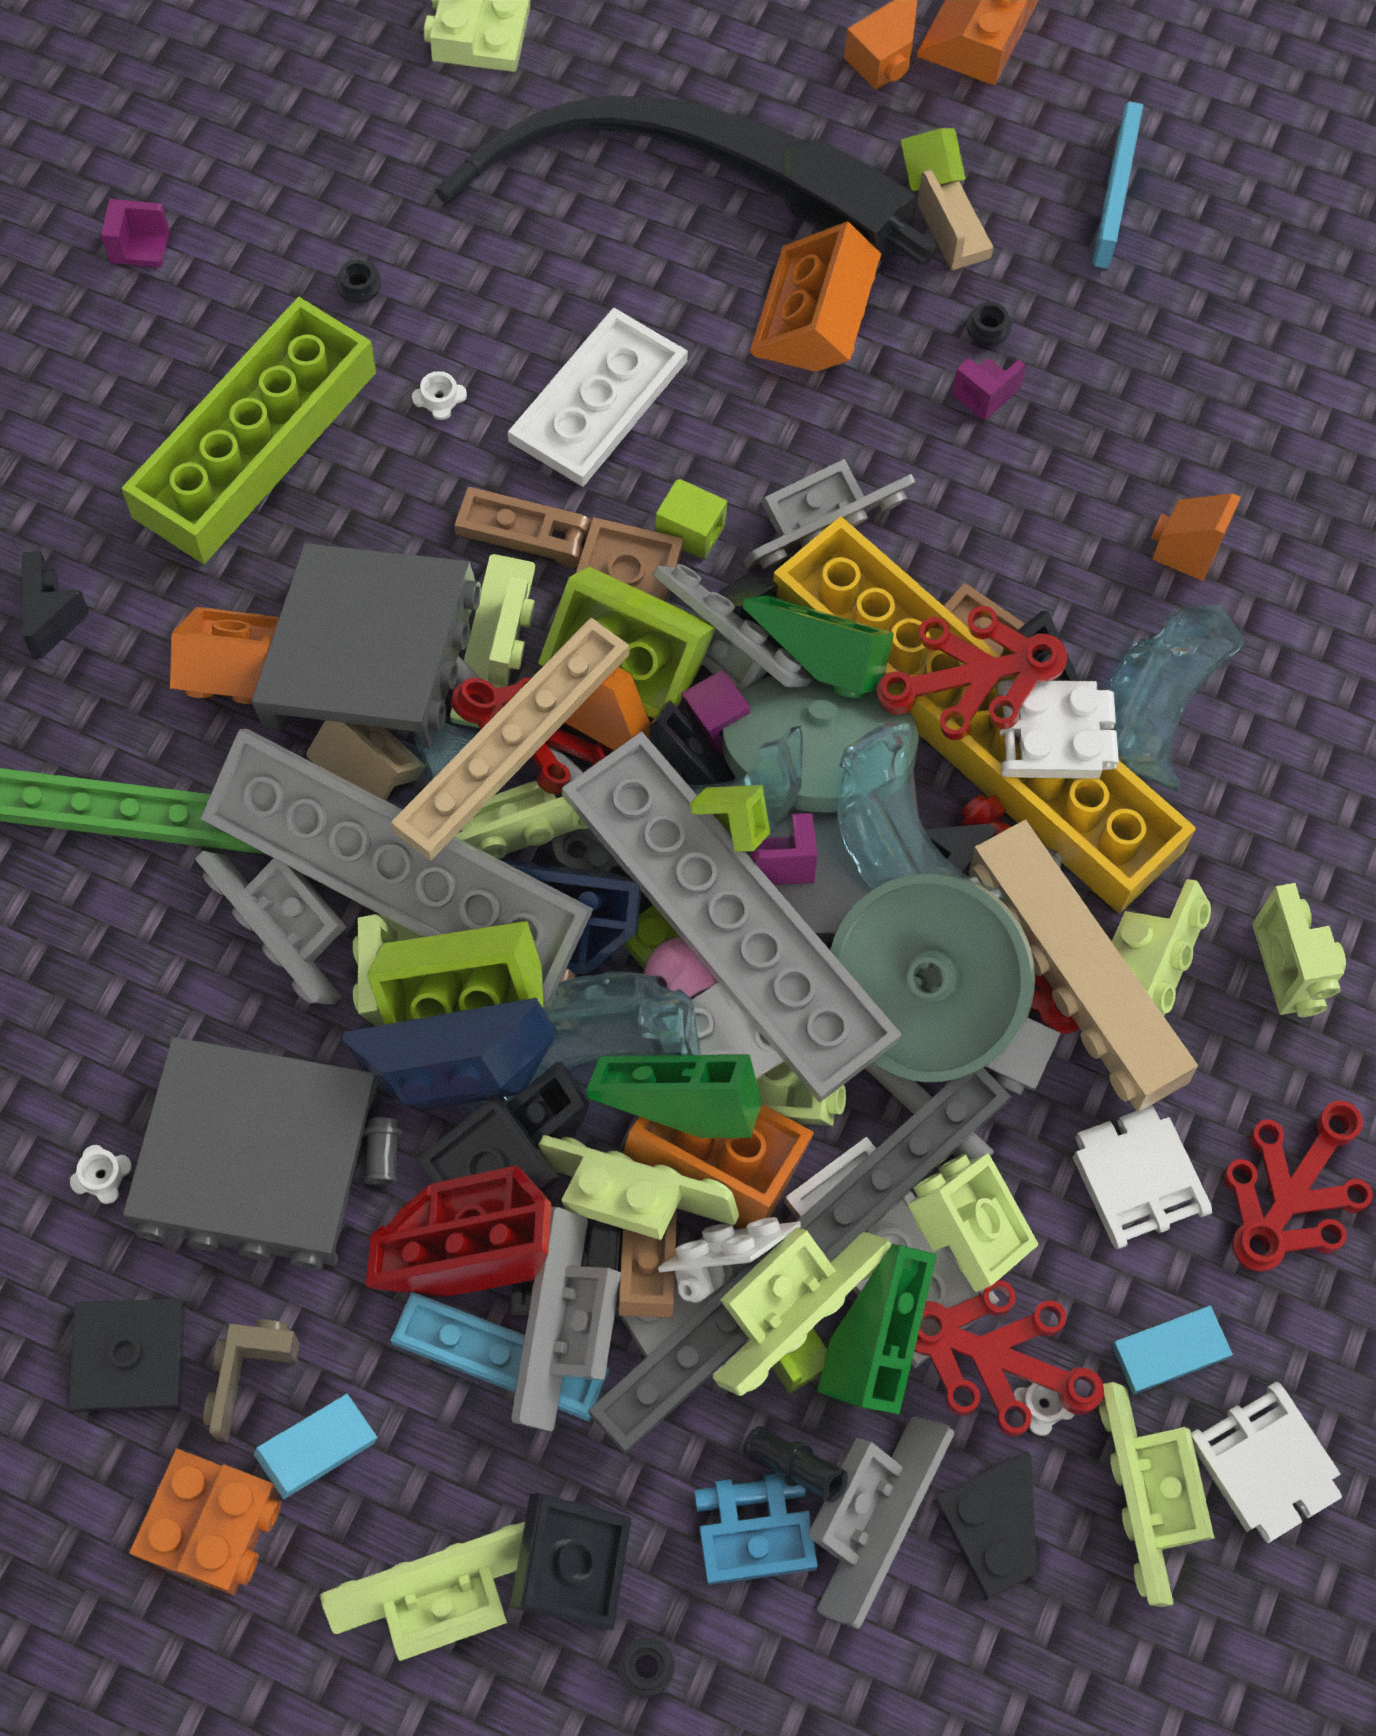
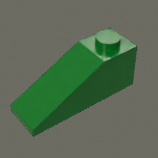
(826, 645)
(685, 1092)
(878, 1336)

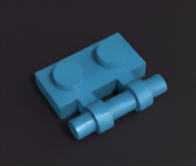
(758, 1545)

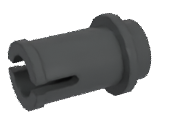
(381, 1151)

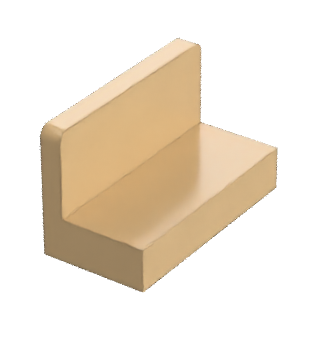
(953, 222)
(364, 756)

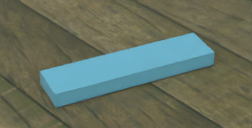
(1117, 185)
(479, 1350)

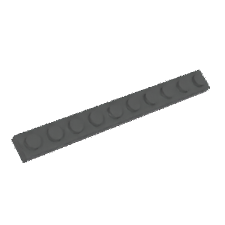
(833, 1222)

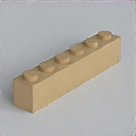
(1085, 969)

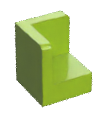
(933, 151)
(692, 515)
(740, 812)
(802, 1364)

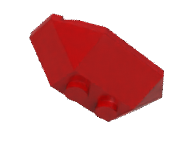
(463, 1236)

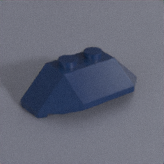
(614, 906)
(456, 1054)

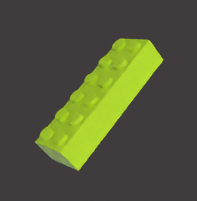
(250, 430)

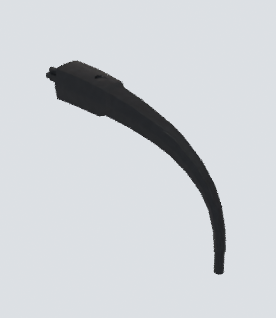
(810, 176)

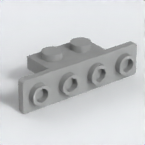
(816, 502)
(737, 644)
(285, 916)
(566, 1323)
(875, 1514)

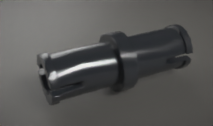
(795, 1464)

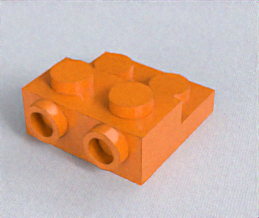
(207, 1522)

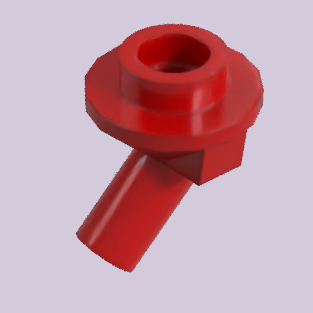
(985, 811)

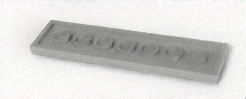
(349, 845)
(732, 917)

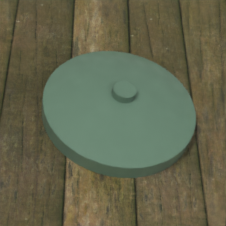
(828, 726)
(943, 969)

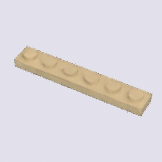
(510, 739)

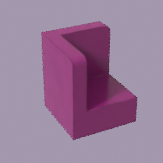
(135, 233)
(986, 385)
(714, 706)
(789, 858)

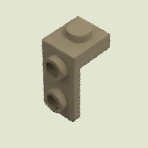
(265, 1341)

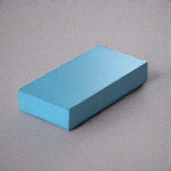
(1171, 1350)
(315, 1446)

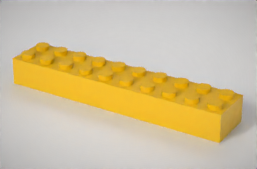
(1106, 829)

